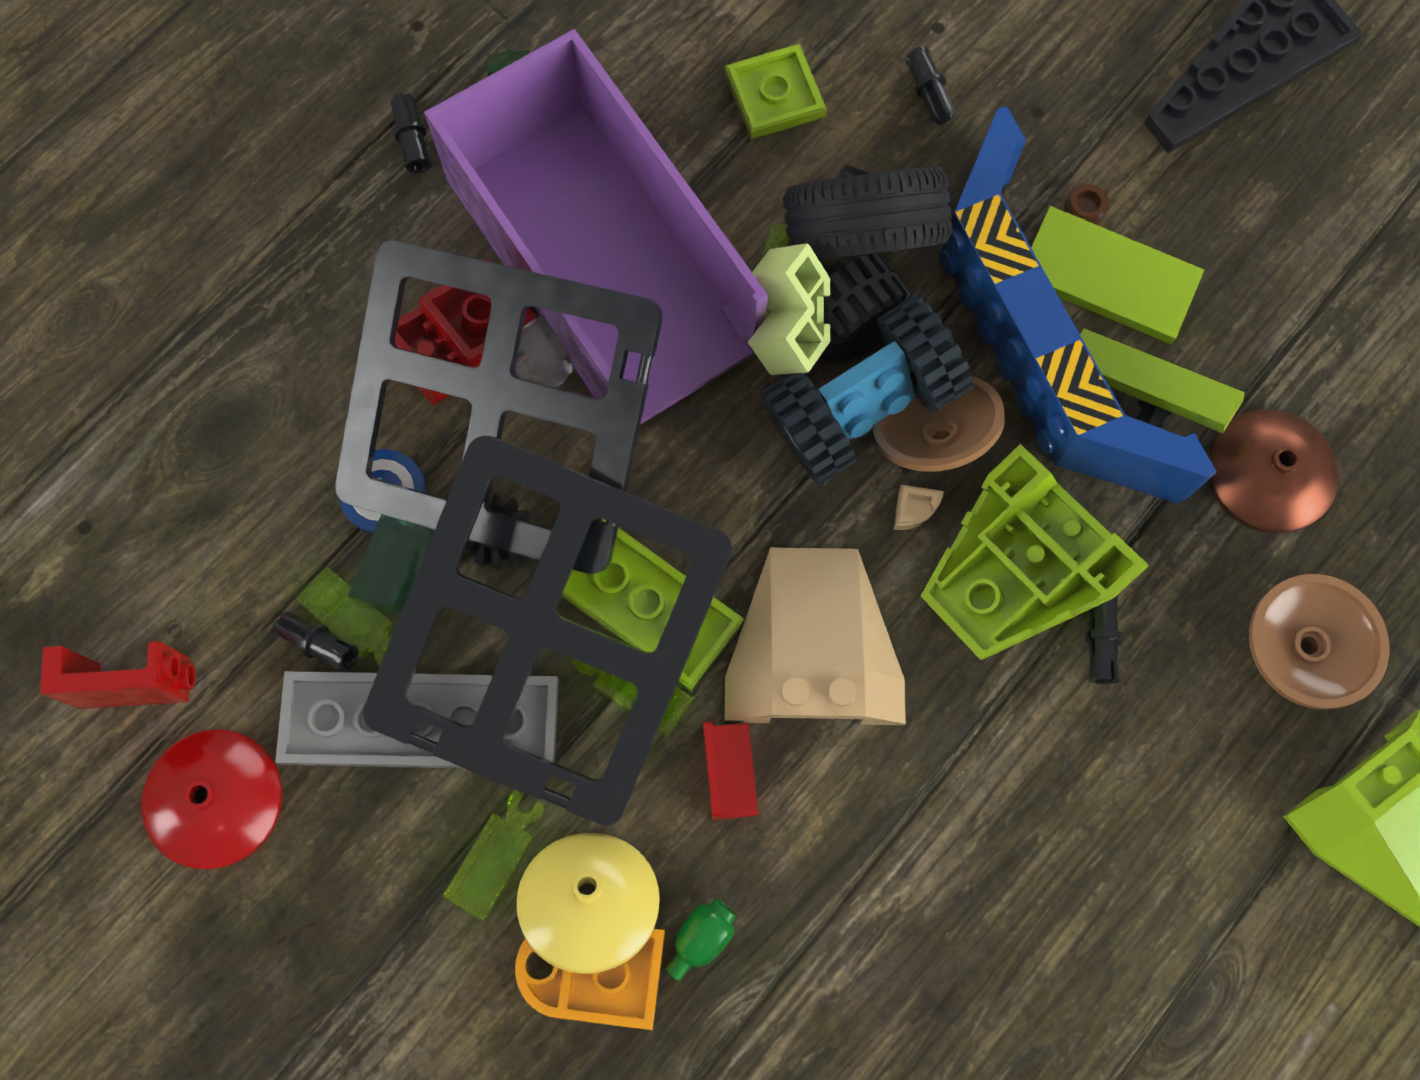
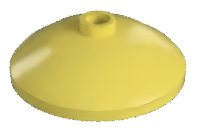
(593, 929)

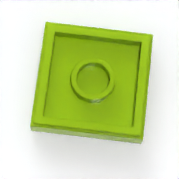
(775, 91)

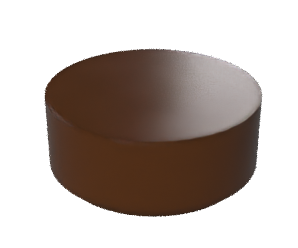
(1087, 203)

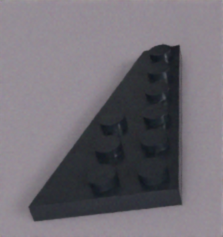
(1248, 59)

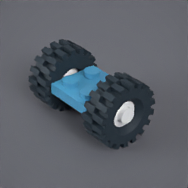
(915, 364)

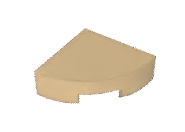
(915, 506)

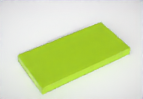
(1115, 275)
(637, 599)

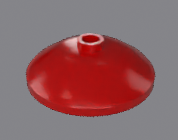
(239, 807)

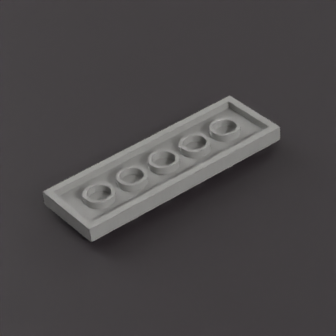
(326, 726)

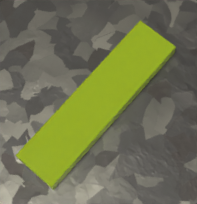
(1164, 383)

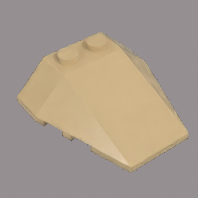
(814, 645)

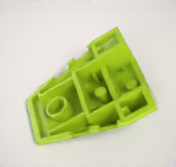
(1025, 560)

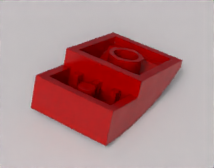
(448, 327)

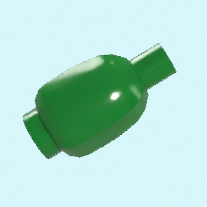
(702, 937)

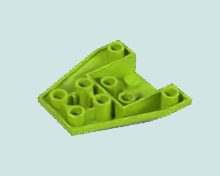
(1372, 821)

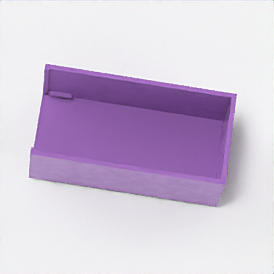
(587, 195)

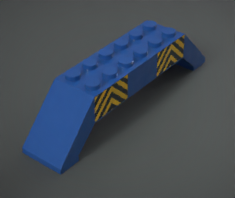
(1042, 348)

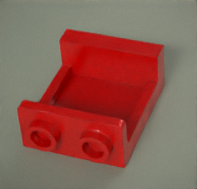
(81, 683)

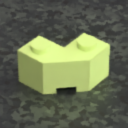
(795, 328)

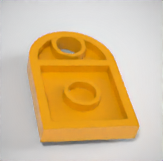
(611, 997)

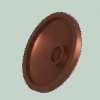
(1258, 487)

